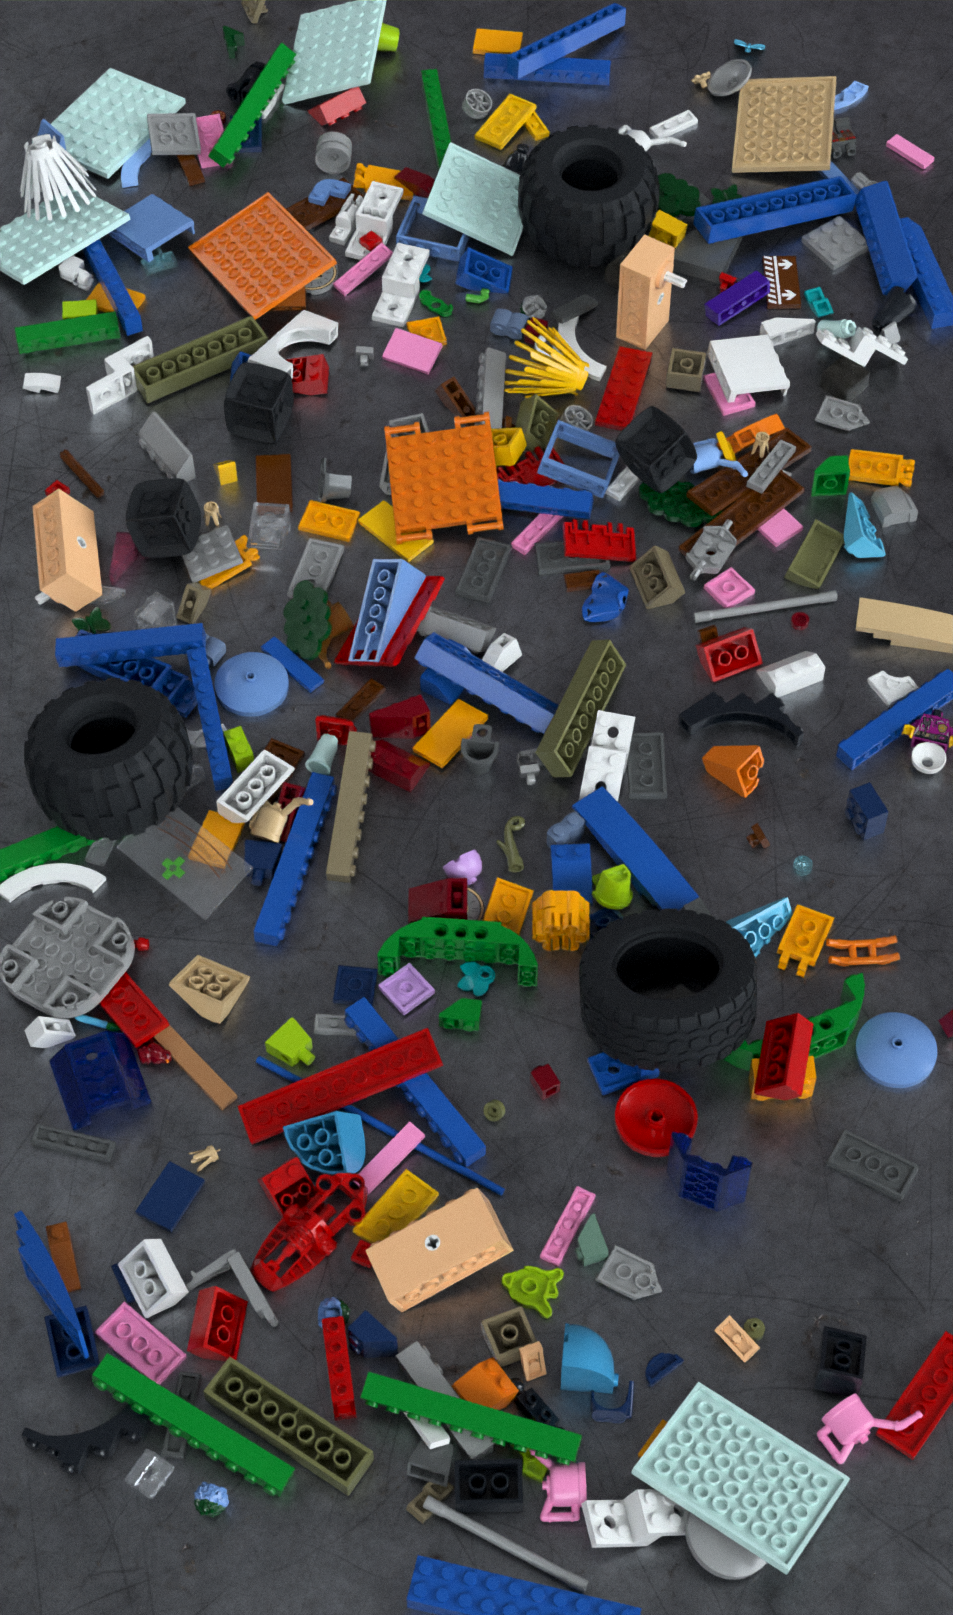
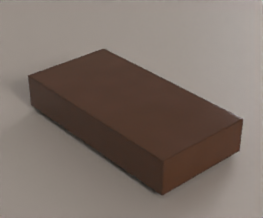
(580, 580)

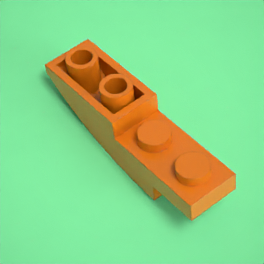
(746, 437)

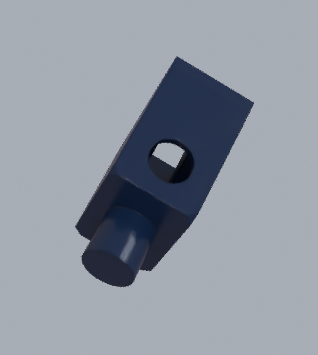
(263, 858)

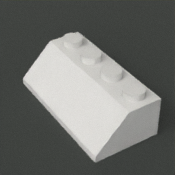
(253, 787)

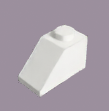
(48, 1031)

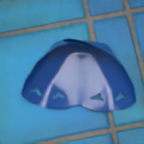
(606, 598)

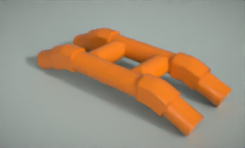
(872, 944)

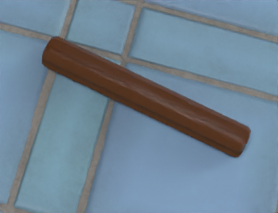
(83, 475)

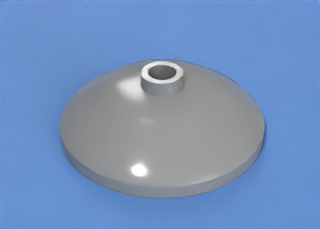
(729, 77)

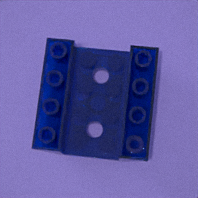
(82, 1078)
(704, 1181)

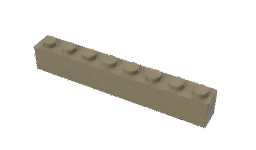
(349, 807)

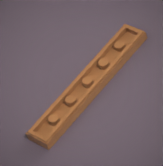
(196, 1068)

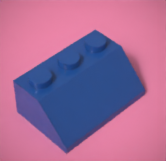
(440, 686)

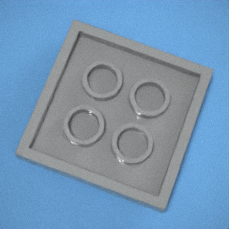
(173, 134)
(836, 242)
(212, 554)

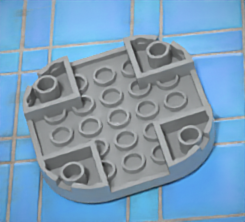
(67, 958)

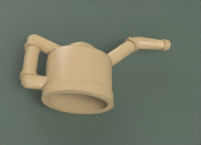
(271, 819)

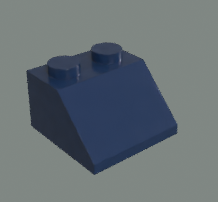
(371, 1338)

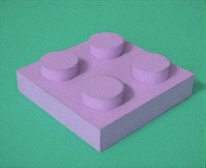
(406, 989)

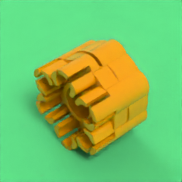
(561, 916)

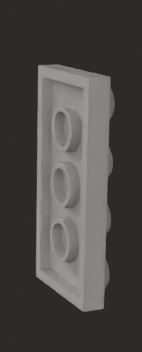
(317, 564)

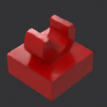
(726, 281)

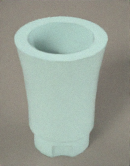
(839, 328)
(323, 755)

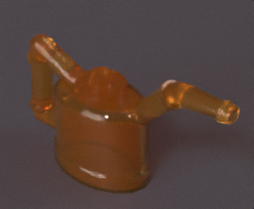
(340, 624)

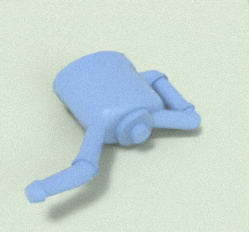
(710, 457)

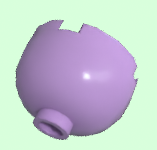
(466, 866)

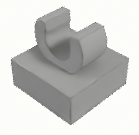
(364, 354)
(529, 772)

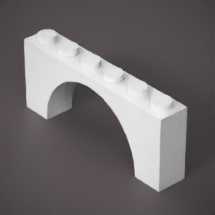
(304, 327)

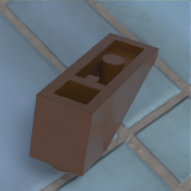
(455, 399)

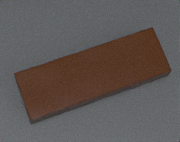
(191, 169)
(361, 701)

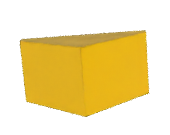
(226, 471)

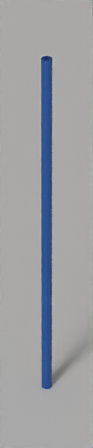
(393, 1132)

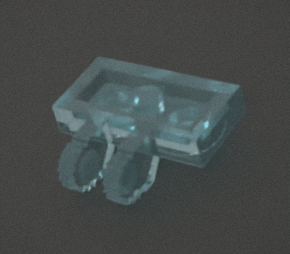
(161, 262)

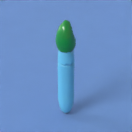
(97, 1022)

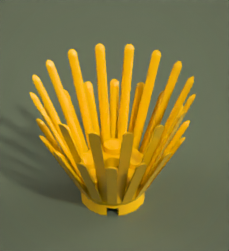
(558, 375)

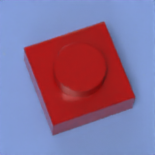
(370, 240)
(57, 485)
(360, 1256)

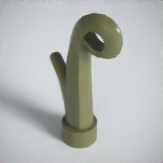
(515, 862)

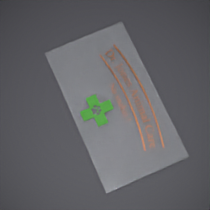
(187, 861)

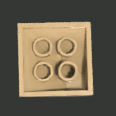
(209, 987)

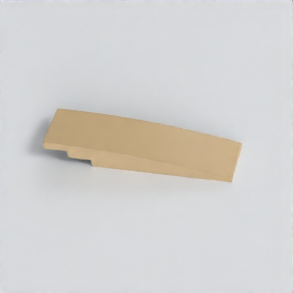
(906, 625)

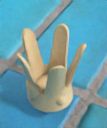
(761, 440)
(211, 509)
(208, 1153)

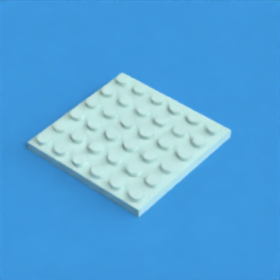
(476, 199)

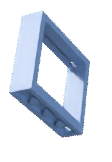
(435, 249)
(572, 476)

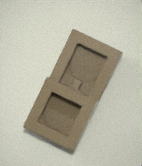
(437, 1491)

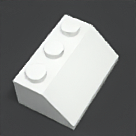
(792, 673)
(152, 1277)

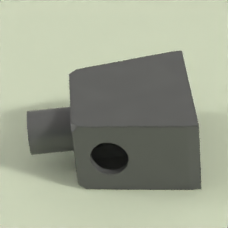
(431, 1464)

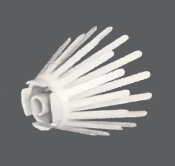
(48, 159)

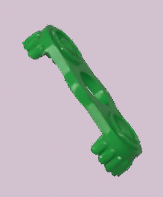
(427, 299)

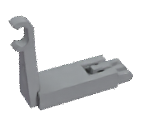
(245, 1277)

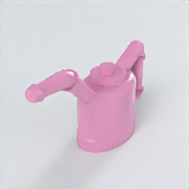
(851, 1424)
(564, 1489)

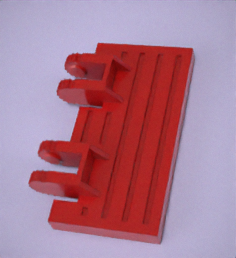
(528, 469)
(599, 541)

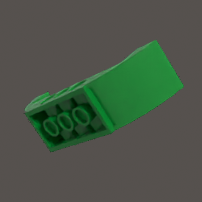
(459, 941)
(829, 1028)

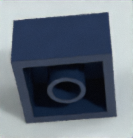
(866, 811)

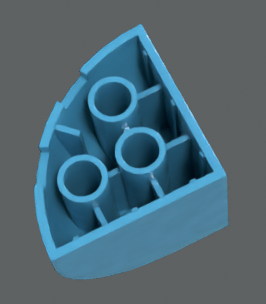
(329, 1142)
(586, 1362)

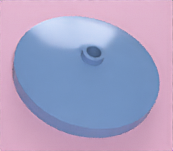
(251, 684)
(896, 1050)

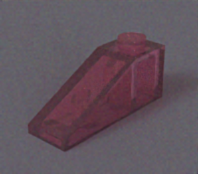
(123, 556)

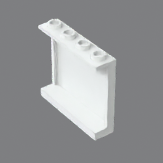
(747, 366)

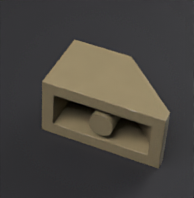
(193, 602)

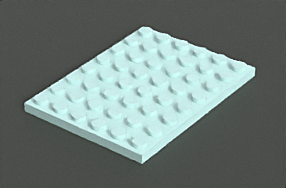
(334, 49)
(111, 120)
(36, 246)
(741, 1477)

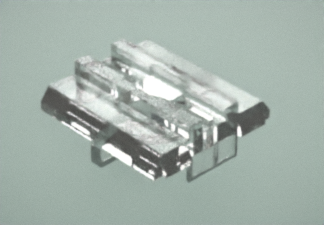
(149, 1486)

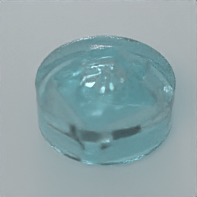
(802, 865)

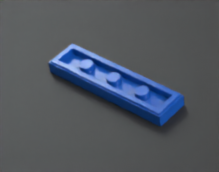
(293, 664)

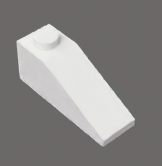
(786, 329)

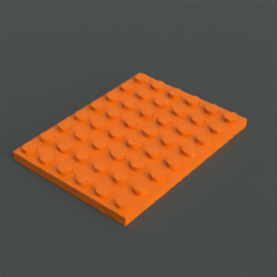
(262, 255)

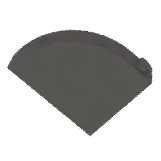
(704, 260)

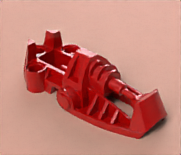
(308, 1232)

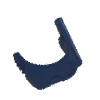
(614, 1415)

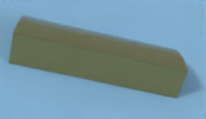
(815, 556)

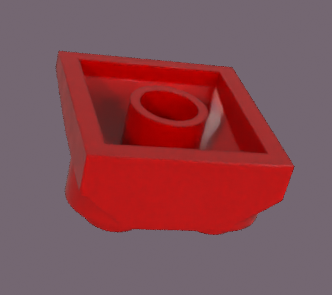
(334, 726)

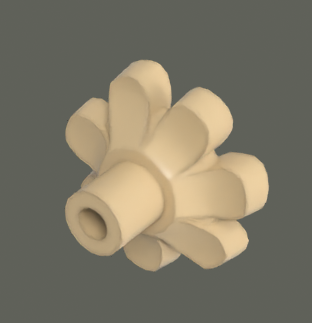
(701, 79)

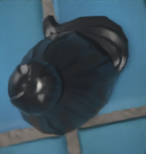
(516, 158)

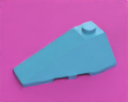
(859, 531)
(762, 923)

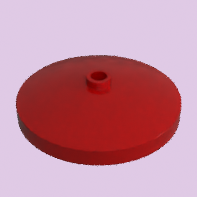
(650, 1114)

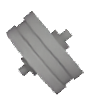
(479, 100)
(577, 417)

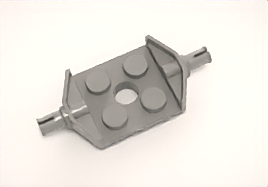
(712, 539)

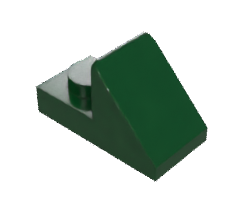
(232, 40)

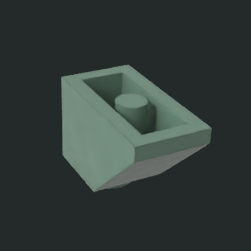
(591, 1243)

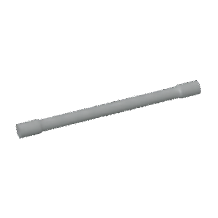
(824, 597)
(442, 1510)

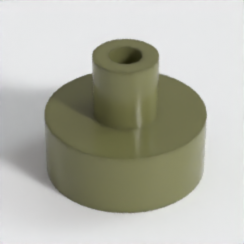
(494, 1110)
(754, 1328)

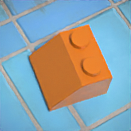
(486, 1385)

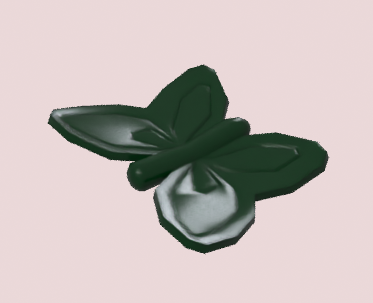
(721, 196)
(92, 622)

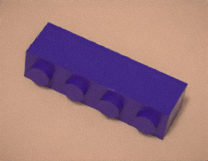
(737, 298)

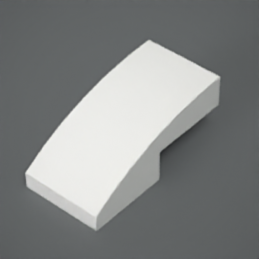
(38, 381)

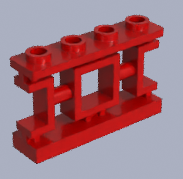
(339, 1368)

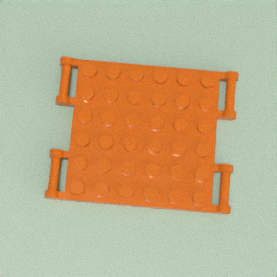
(443, 478)

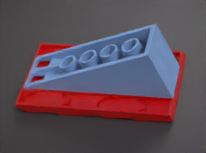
(390, 613)

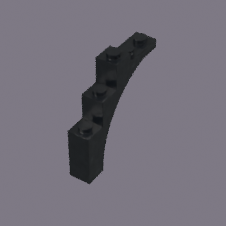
(714, 711)
(102, 1440)

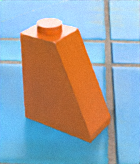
(735, 766)

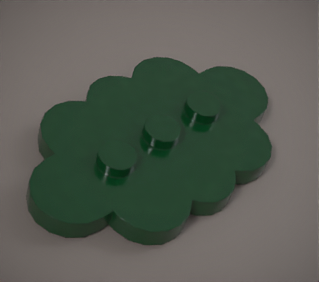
(677, 196)
(675, 504)
(307, 620)

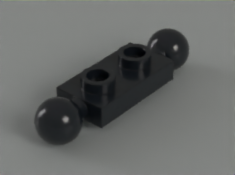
(533, 1406)

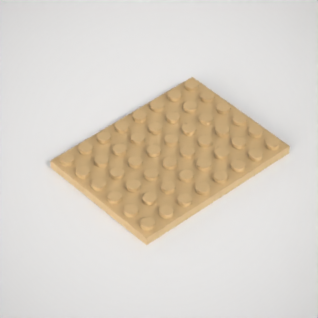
(785, 125)

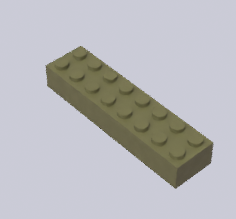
(197, 359)
(577, 712)
(289, 1426)

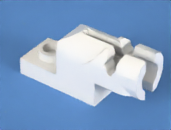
(346, 221)
(74, 271)

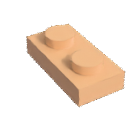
(737, 1339)
(532, 1361)

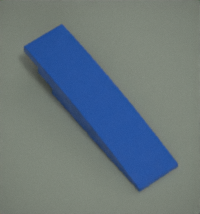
(151, 673)
(630, 845)
(47, 1281)

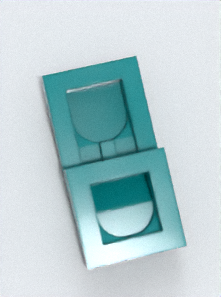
(818, 303)

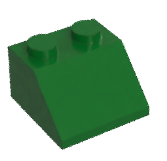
(831, 477)

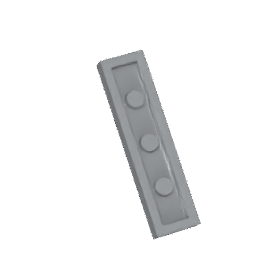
(771, 466)

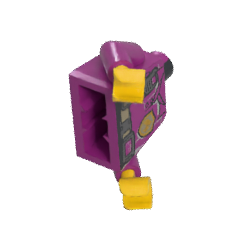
(930, 729)

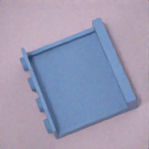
(151, 226)

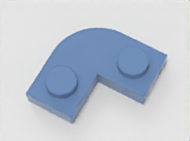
(328, 187)

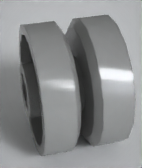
(333, 152)

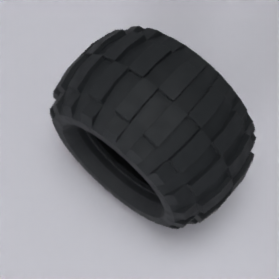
(588, 195)
(108, 759)

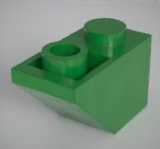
(462, 1014)

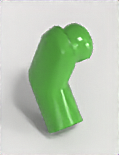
(478, 298)

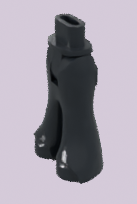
(240, 88)

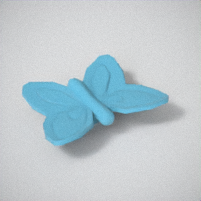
(748, 47)

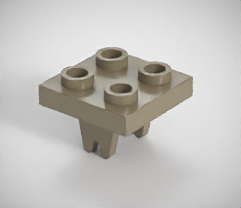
(254, 8)

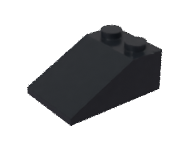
(840, 1362)

